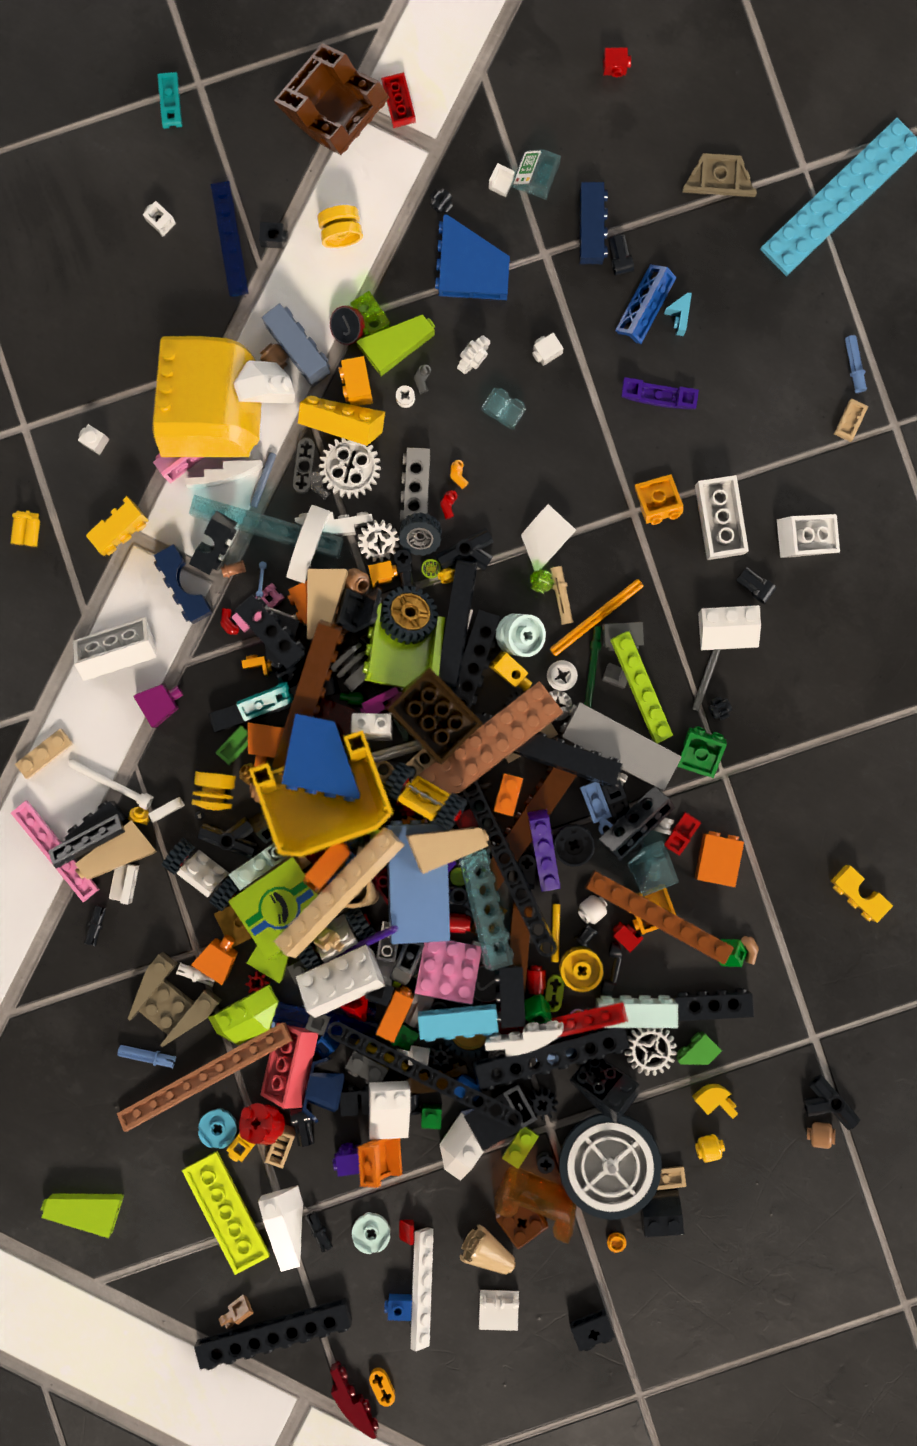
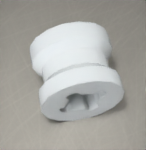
(405, 400)

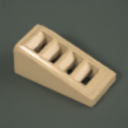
(287, 1136)

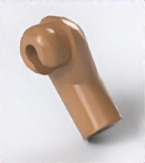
(752, 948)

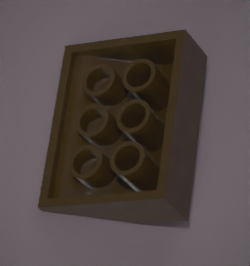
(433, 715)

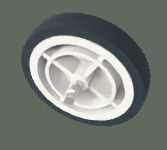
(610, 1166)

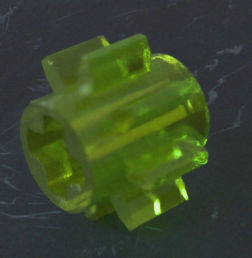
(541, 581)

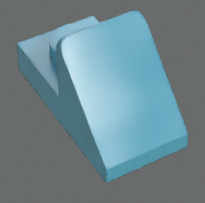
(681, 309)

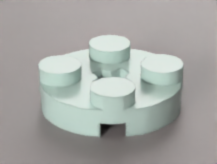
(372, 1244)

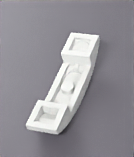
(307, 543)

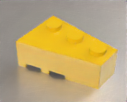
(117, 527)

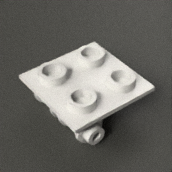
(498, 1310)

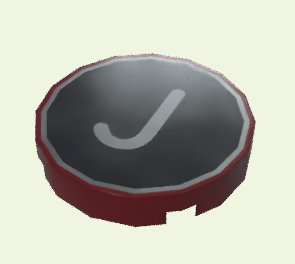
(347, 325)
(486, 985)

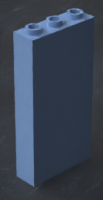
(416, 900)

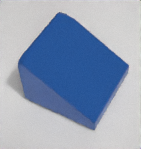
(326, 1045)

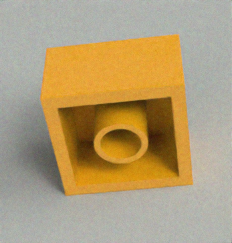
(357, 386)

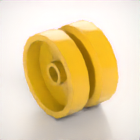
(340, 226)
(586, 979)

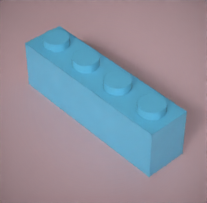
(458, 1022)

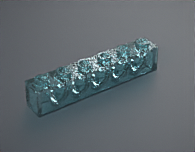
(492, 959)

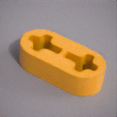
(386, 1385)

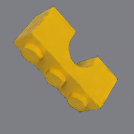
(848, 883)

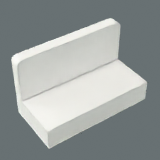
(124, 883)

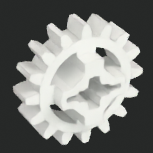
(473, 354)
(370, 541)

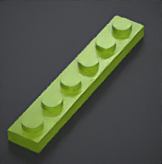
(641, 687)

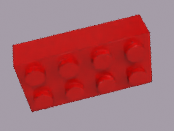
(399, 103)

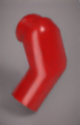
(447, 502)
(226, 622)

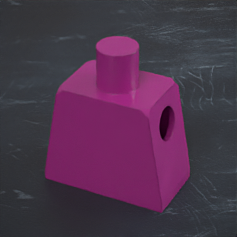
(158, 703)

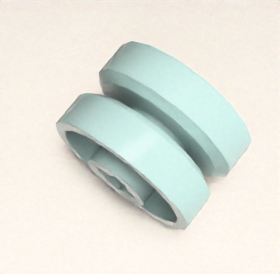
(520, 635)

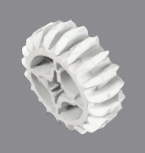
(664, 1057)

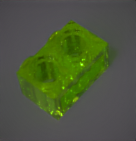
(374, 313)

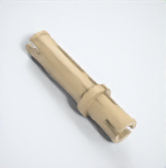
(561, 595)

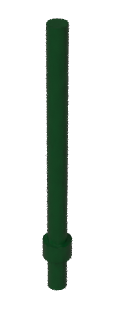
(595, 646)

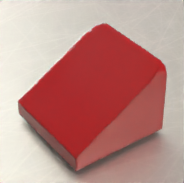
(406, 1231)

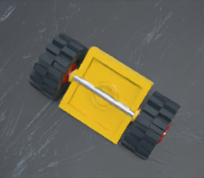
(424, 797)

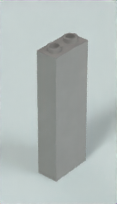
(637, 753)

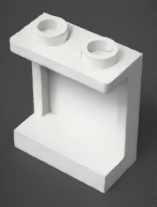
(374, 726)

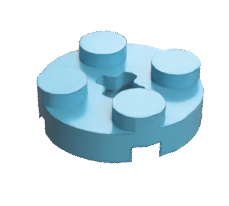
(206, 1126)

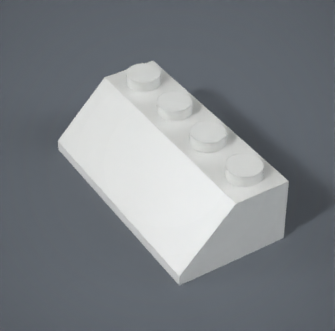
(114, 649)

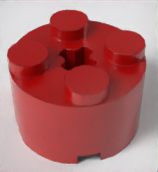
(261, 1124)

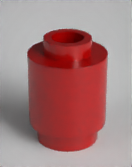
(459, 922)
(536, 980)

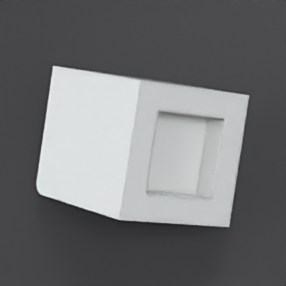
(501, 179)

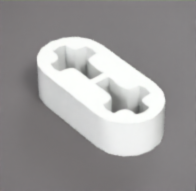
(166, 809)

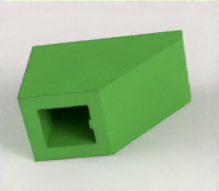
(699, 1052)

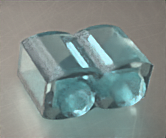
(504, 408)

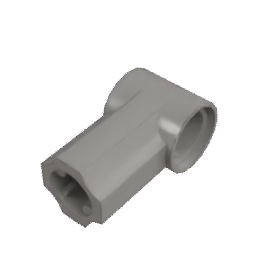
(420, 1003)

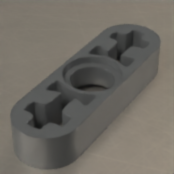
(300, 451)

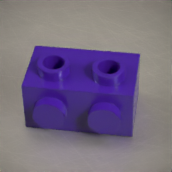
(346, 1160)

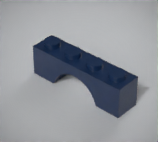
(171, 564)

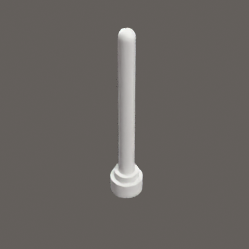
(143, 800)

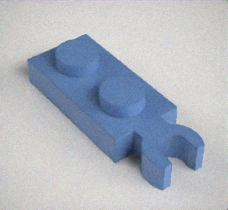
(596, 805)

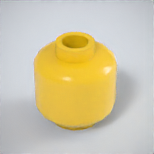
(709, 1148)

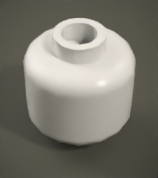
(592, 909)

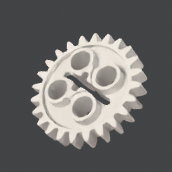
(333, 462)

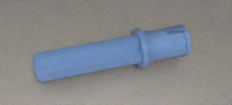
(857, 371)
(155, 1058)

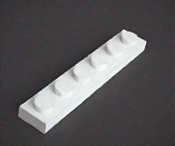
(422, 1289)

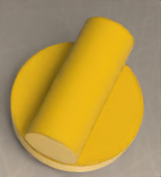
(139, 815)

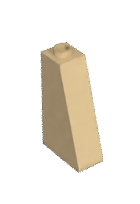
(323, 596)
(442, 847)
(115, 853)

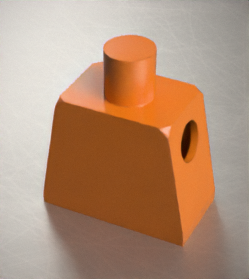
(263, 741)
(217, 959)

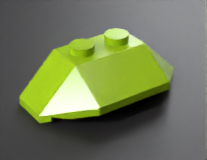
(246, 1017)

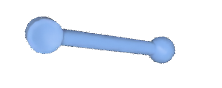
(262, 565)

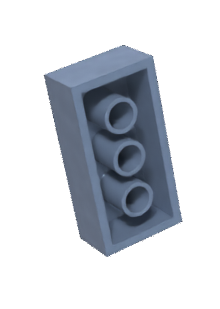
(294, 341)

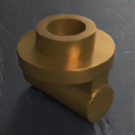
(245, 773)

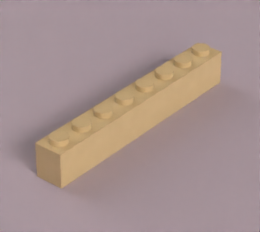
(339, 893)

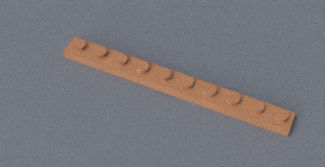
(204, 1076)

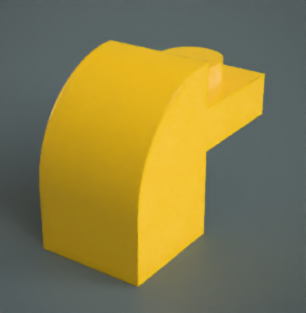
(712, 1096)

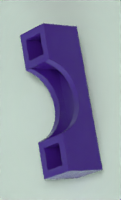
(544, 850)

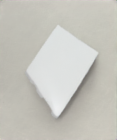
(546, 536)

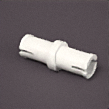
(194, 974)

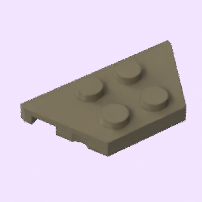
(720, 176)

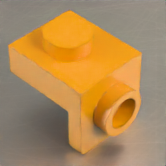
(253, 661)

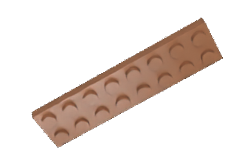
(495, 740)

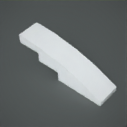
(231, 471)

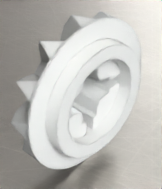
(563, 666)
(563, 699)

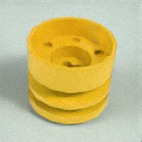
(213, 790)

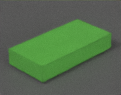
(234, 745)

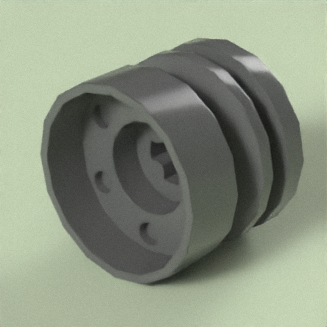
(352, 665)

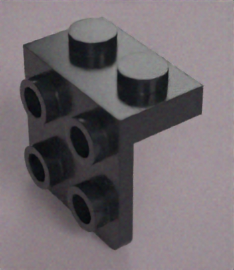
(358, 610)

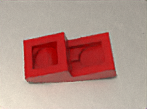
(682, 833)

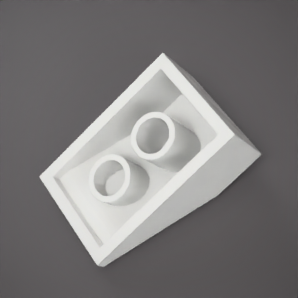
(808, 535)
(389, 1110)

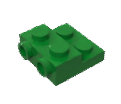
(702, 751)

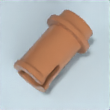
(232, 569)

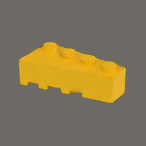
(341, 419)

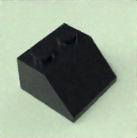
(663, 1215)

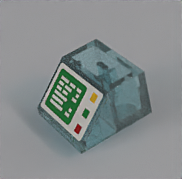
(536, 172)

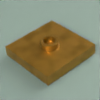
(232, 925)

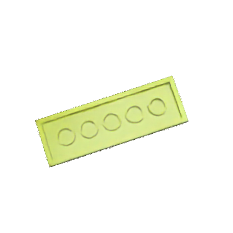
(226, 1212)

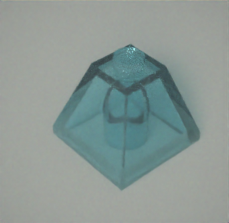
(653, 869)

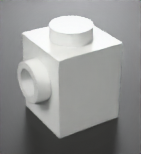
(547, 349)
(93, 439)

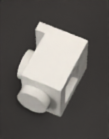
(155, 211)

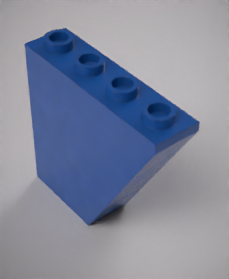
(470, 264)
(319, 760)

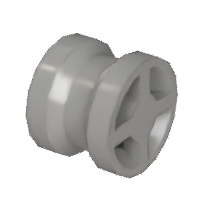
(664, 826)

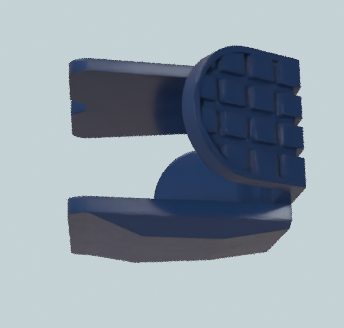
(322, 1090)

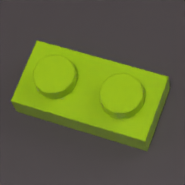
(520, 1146)

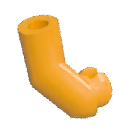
(456, 474)

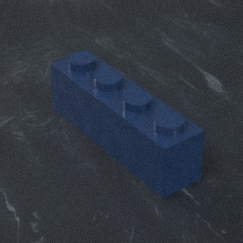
(592, 223)

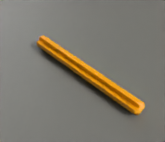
(596, 617)

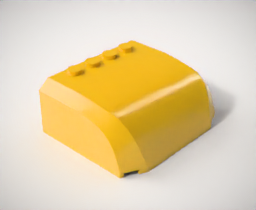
(198, 401)
(312, 822)

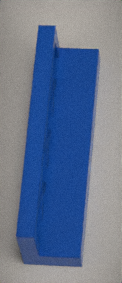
(650, 303)

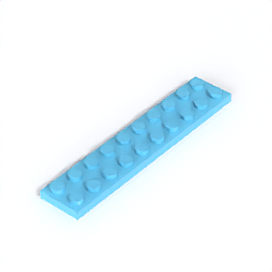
(841, 197)

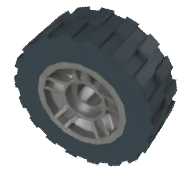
(420, 543)

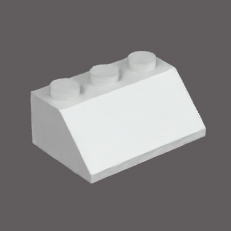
(729, 627)

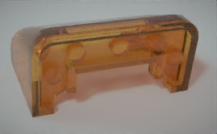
(539, 1196)

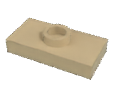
(851, 420)

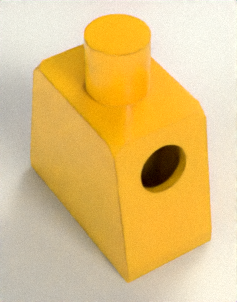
(505, 665)

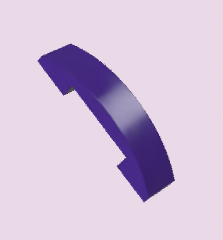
(659, 395)

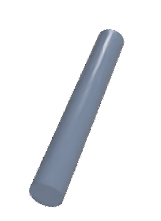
(263, 479)

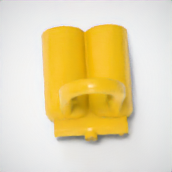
(25, 528)

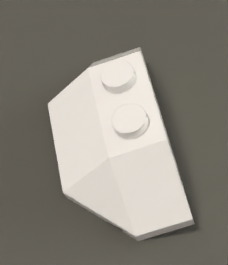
(264, 383)
(460, 1148)

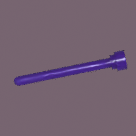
(372, 939)

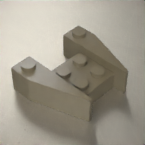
(168, 1005)

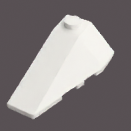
(283, 1222)

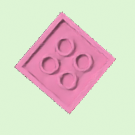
(448, 971)

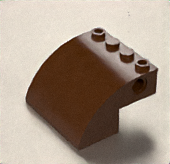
(331, 99)

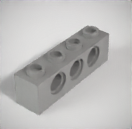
(413, 457)

